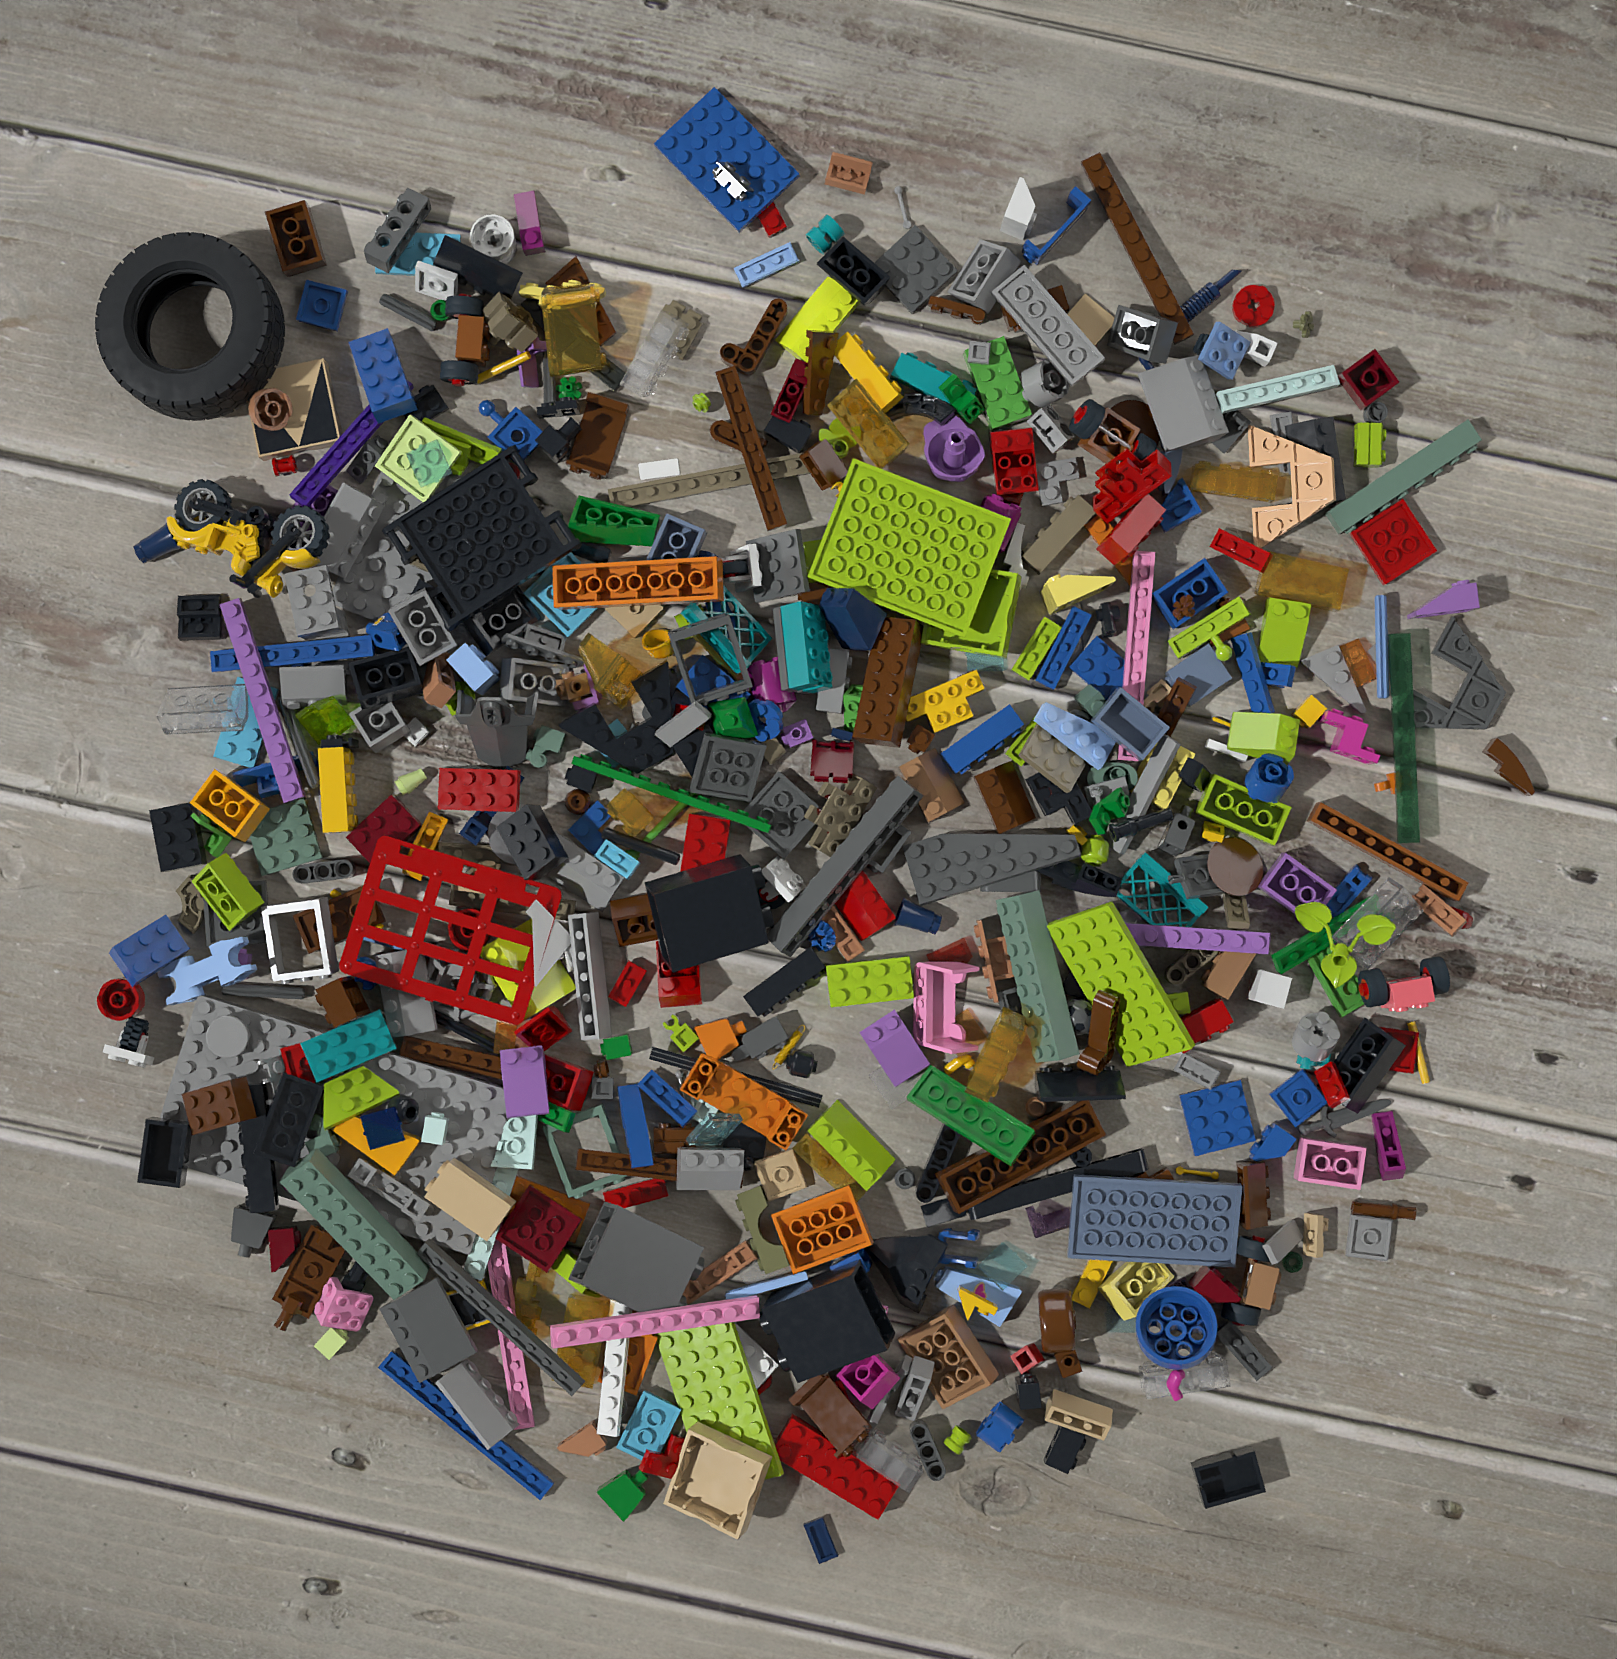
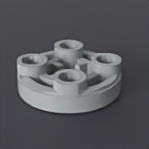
(227, 1036)

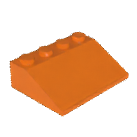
(822, 1229)

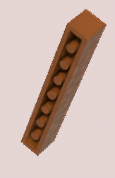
(1387, 851)

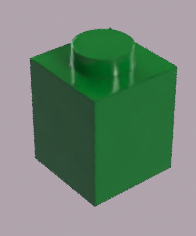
(616, 1046)

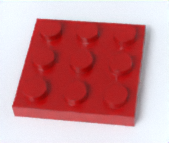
(1393, 542)

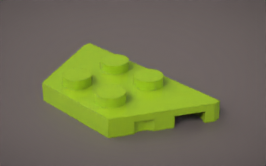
(353, 1095)

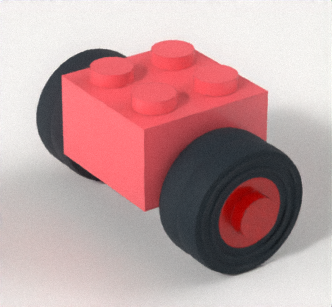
(1405, 992)

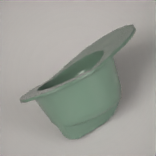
(1113, 770)

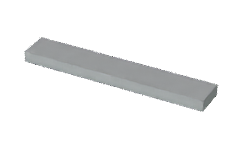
(1147, 786)

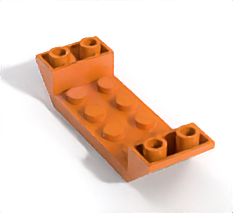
(741, 1095)

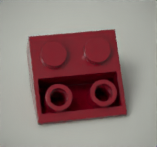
(1210, 1285)

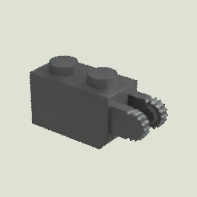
(761, 1039)

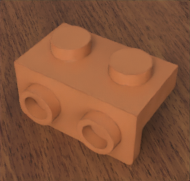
(848, 173)

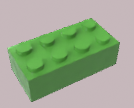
(999, 387)

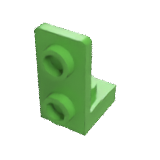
(851, 705)
(219, 840)

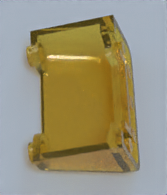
(572, 329)

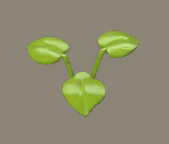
(1339, 965)

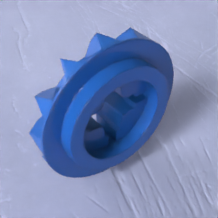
(827, 942)

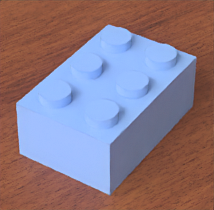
(473, 668)

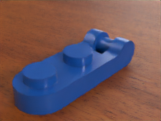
(1348, 890)

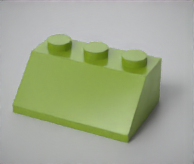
(227, 891)

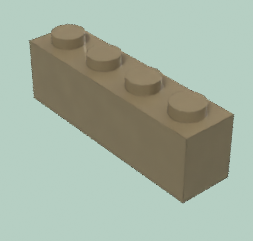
(1058, 534)

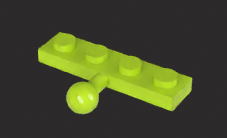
(1209, 629)

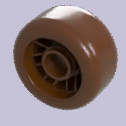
(1057, 1320)

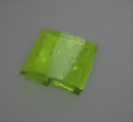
(324, 719)

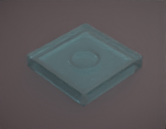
(714, 1129)

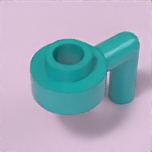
(1305, 1062)

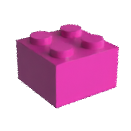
(869, 1379)

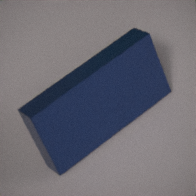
(820, 1539)

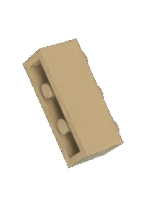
(1078, 1414)

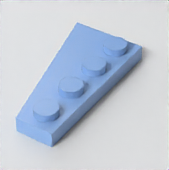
(1076, 733)

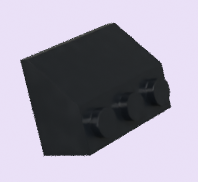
(854, 271)

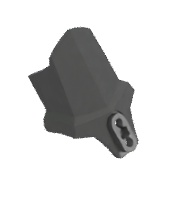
(498, 738)

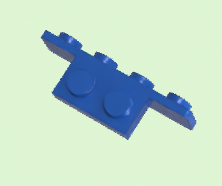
(265, 777)

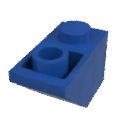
(1273, 1144)

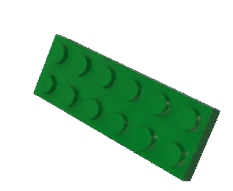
(970, 1116)

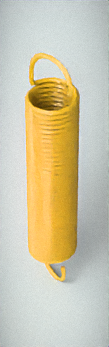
(793, 1040)

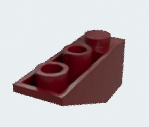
(791, 392)

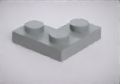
(1050, 475)

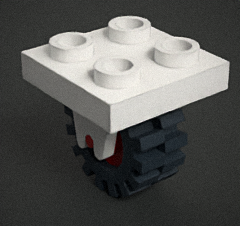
(131, 1044)

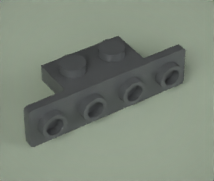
(543, 643)

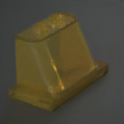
(608, 671)

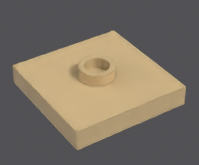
(635, 618)
(780, 1174)

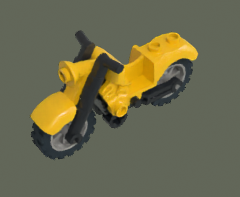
(247, 537)

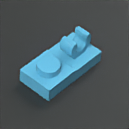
(617, 859)

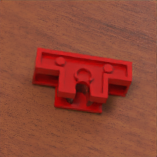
(1127, 481)

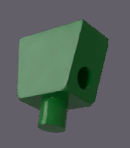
(623, 1492)

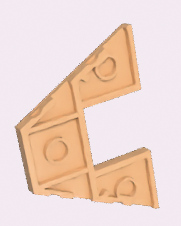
(1310, 481)

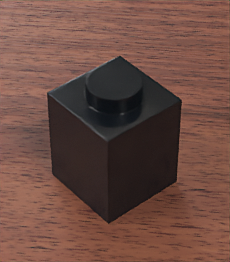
(581, 778)

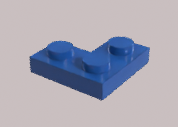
(588, 825)

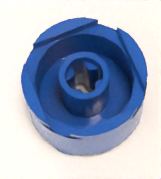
(1268, 778)
(999, 1427)

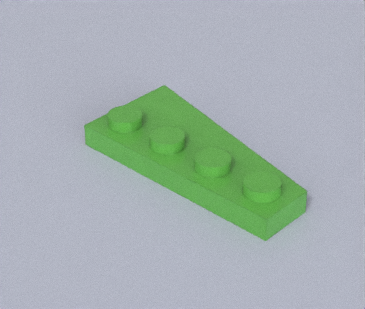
(1343, 998)

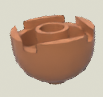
(270, 409)

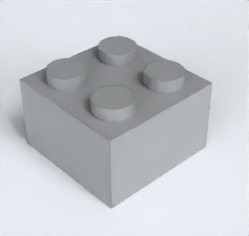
(380, 725)

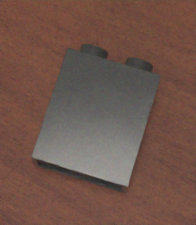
(636, 1261)

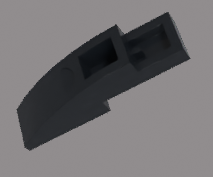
(1083, 879)

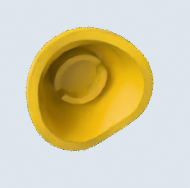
(657, 643)

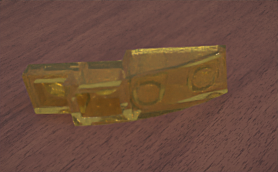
(827, 1166)
(527, 1309)

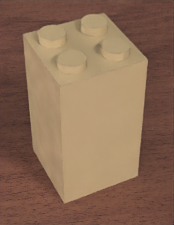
(469, 1198)

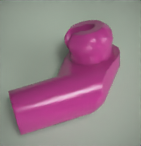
(1173, 1383)

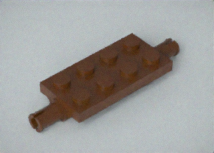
(307, 1275)

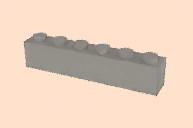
(589, 976)

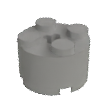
(1043, 384)
(1315, 1036)

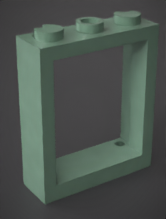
(598, 1184)

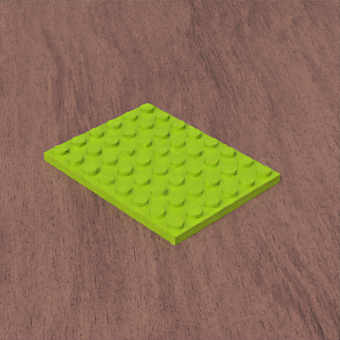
(909, 547)

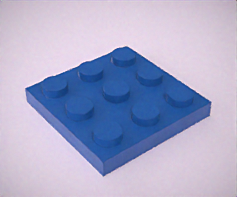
(1217, 1117)

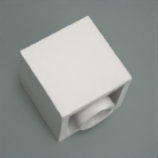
(1268, 988)

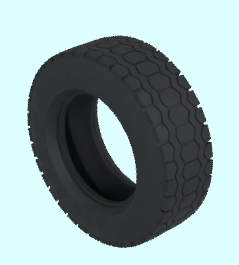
(143, 286)

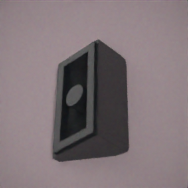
(593, 552)
(939, 1212)

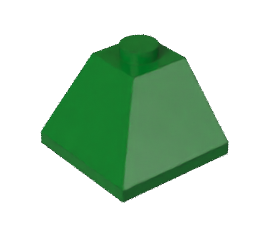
(732, 718)

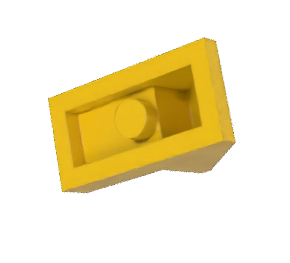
(970, 1300)

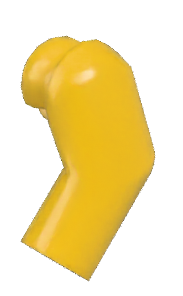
(957, 1062)

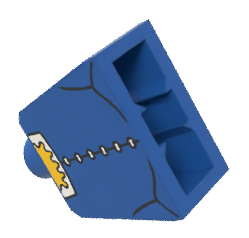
(386, 633)

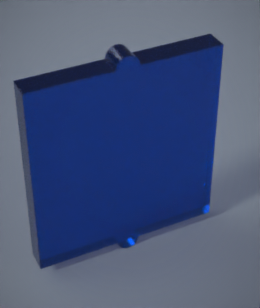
(382, 1128)

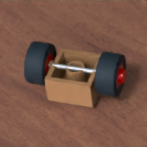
(1257, 1284)

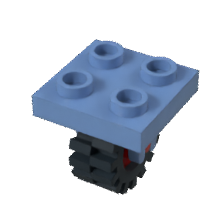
(1221, 349)

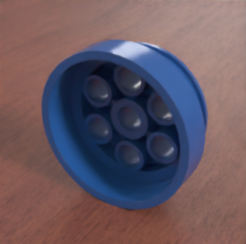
(1180, 1302)

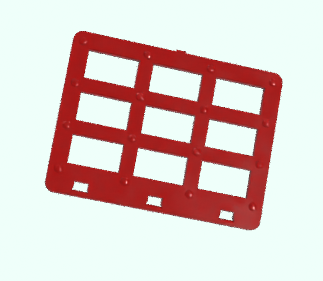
(449, 869)

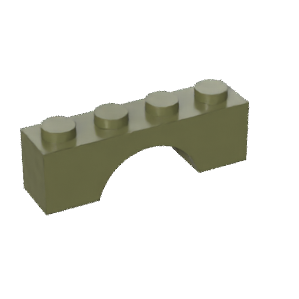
(753, 1204)

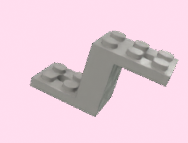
(317, 614)

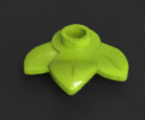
(838, 436)

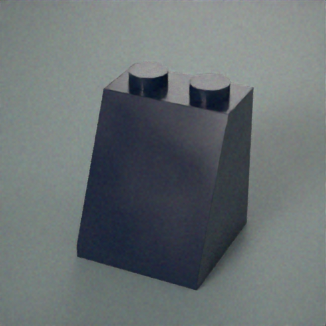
(852, 618)

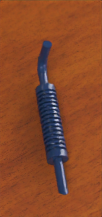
(1199, 302)

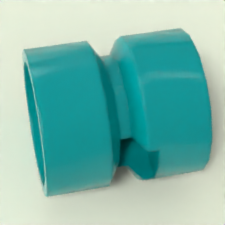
(826, 233)

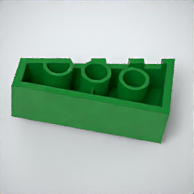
(612, 523)

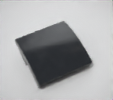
(199, 617)

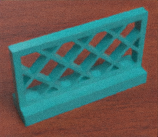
(718, 640)
(1160, 876)

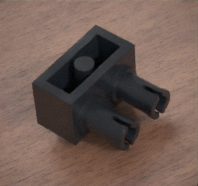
(556, 442)

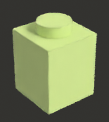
(332, 1342)

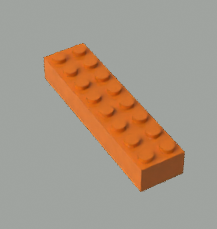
(638, 583)

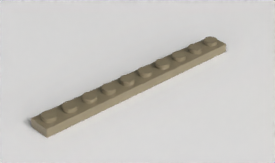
(702, 482)

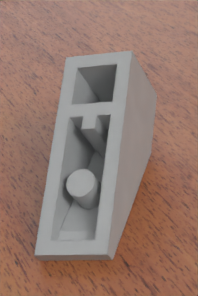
(914, 1388)

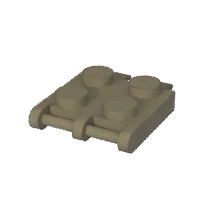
(694, 326)

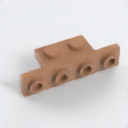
(996, 959)

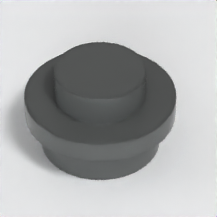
(904, 1178)

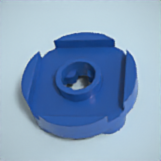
(773, 715)

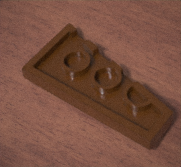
(574, 271)
(820, 362)

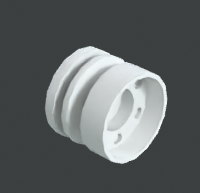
(492, 229)

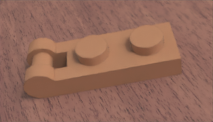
(1439, 911)

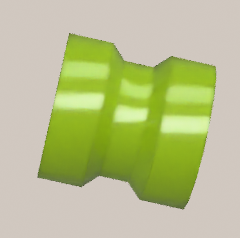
(957, 1439)

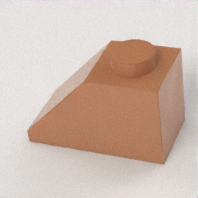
(584, 1441)

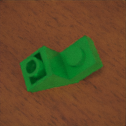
(961, 399)
(1111, 807)

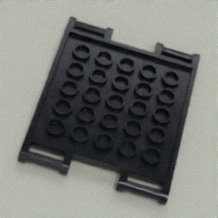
(481, 537)

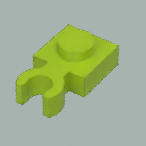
(682, 1035)

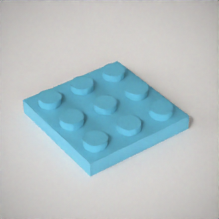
(542, 596)

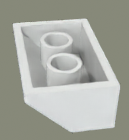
(1020, 212)

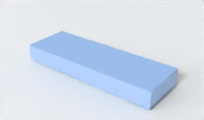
(766, 265)

